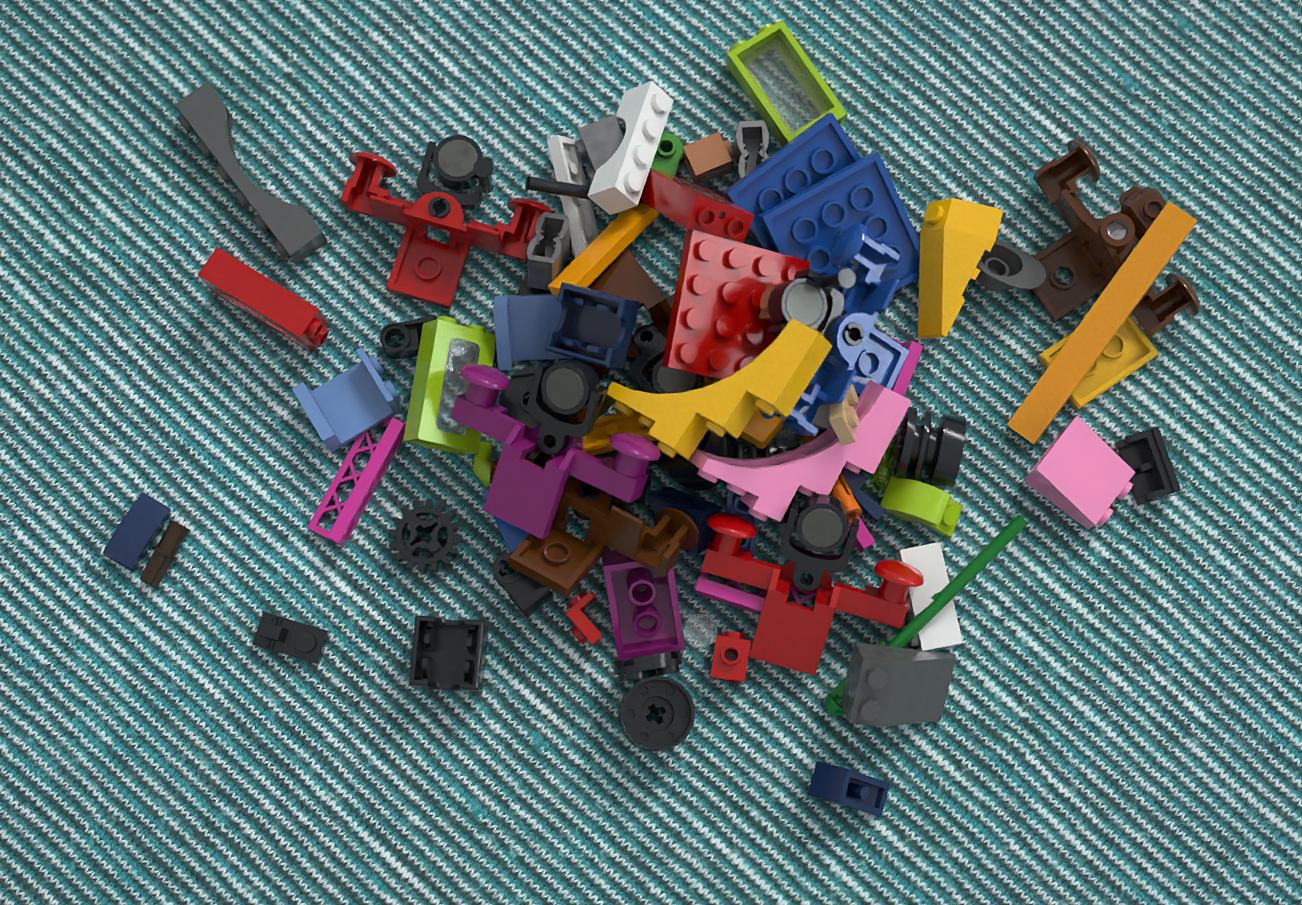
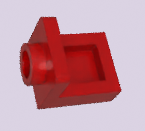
(583, 628)

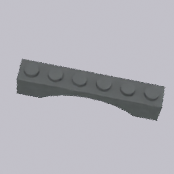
(289, 223)

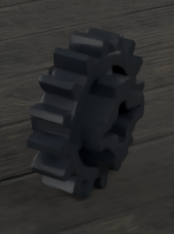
(436, 525)

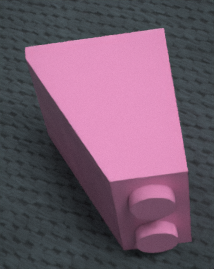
(1081, 475)

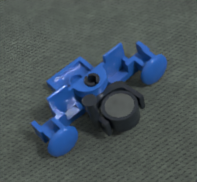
(845, 322)

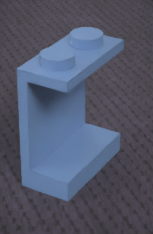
(523, 327)
(349, 402)

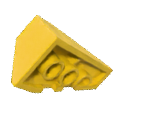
(950, 249)

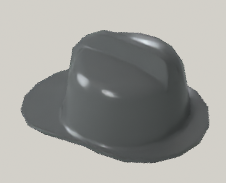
(1009, 269)

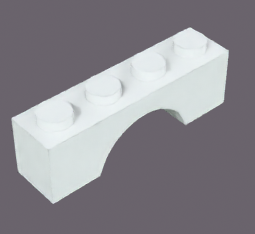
(623, 177)

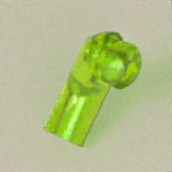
(880, 476)

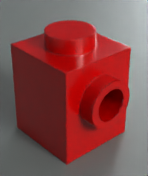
(730, 657)

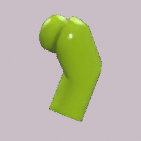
(482, 463)

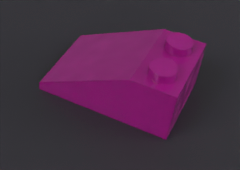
(642, 608)

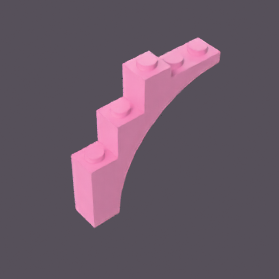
(772, 481)

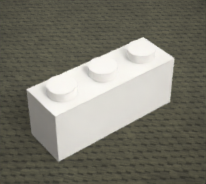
(944, 628)

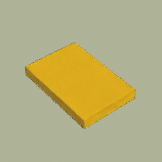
(1121, 357)

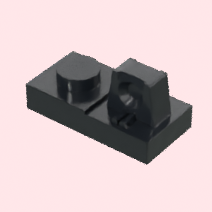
(291, 638)

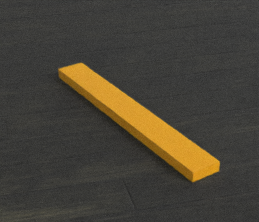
(1102, 322)

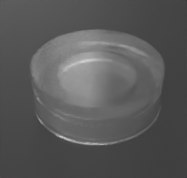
(700, 631)

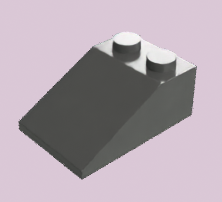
(895, 685)

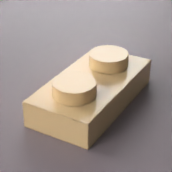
(844, 417)

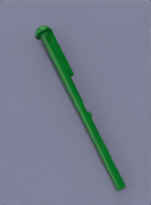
(941, 599)

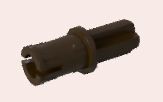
(164, 554)

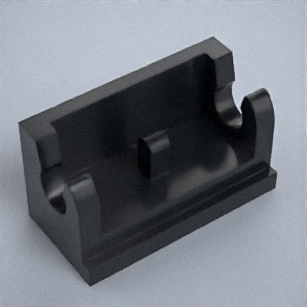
(1152, 466)

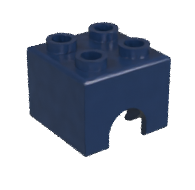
(593, 326)

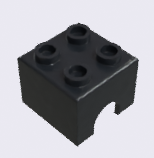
(448, 654)

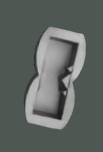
(750, 146)
(548, 249)

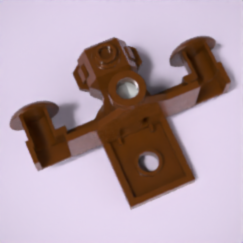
(1100, 246)

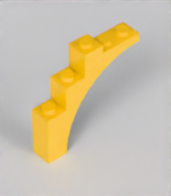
(767, 383)

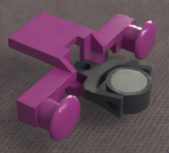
(523, 491)

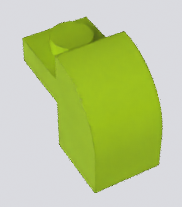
(921, 504)

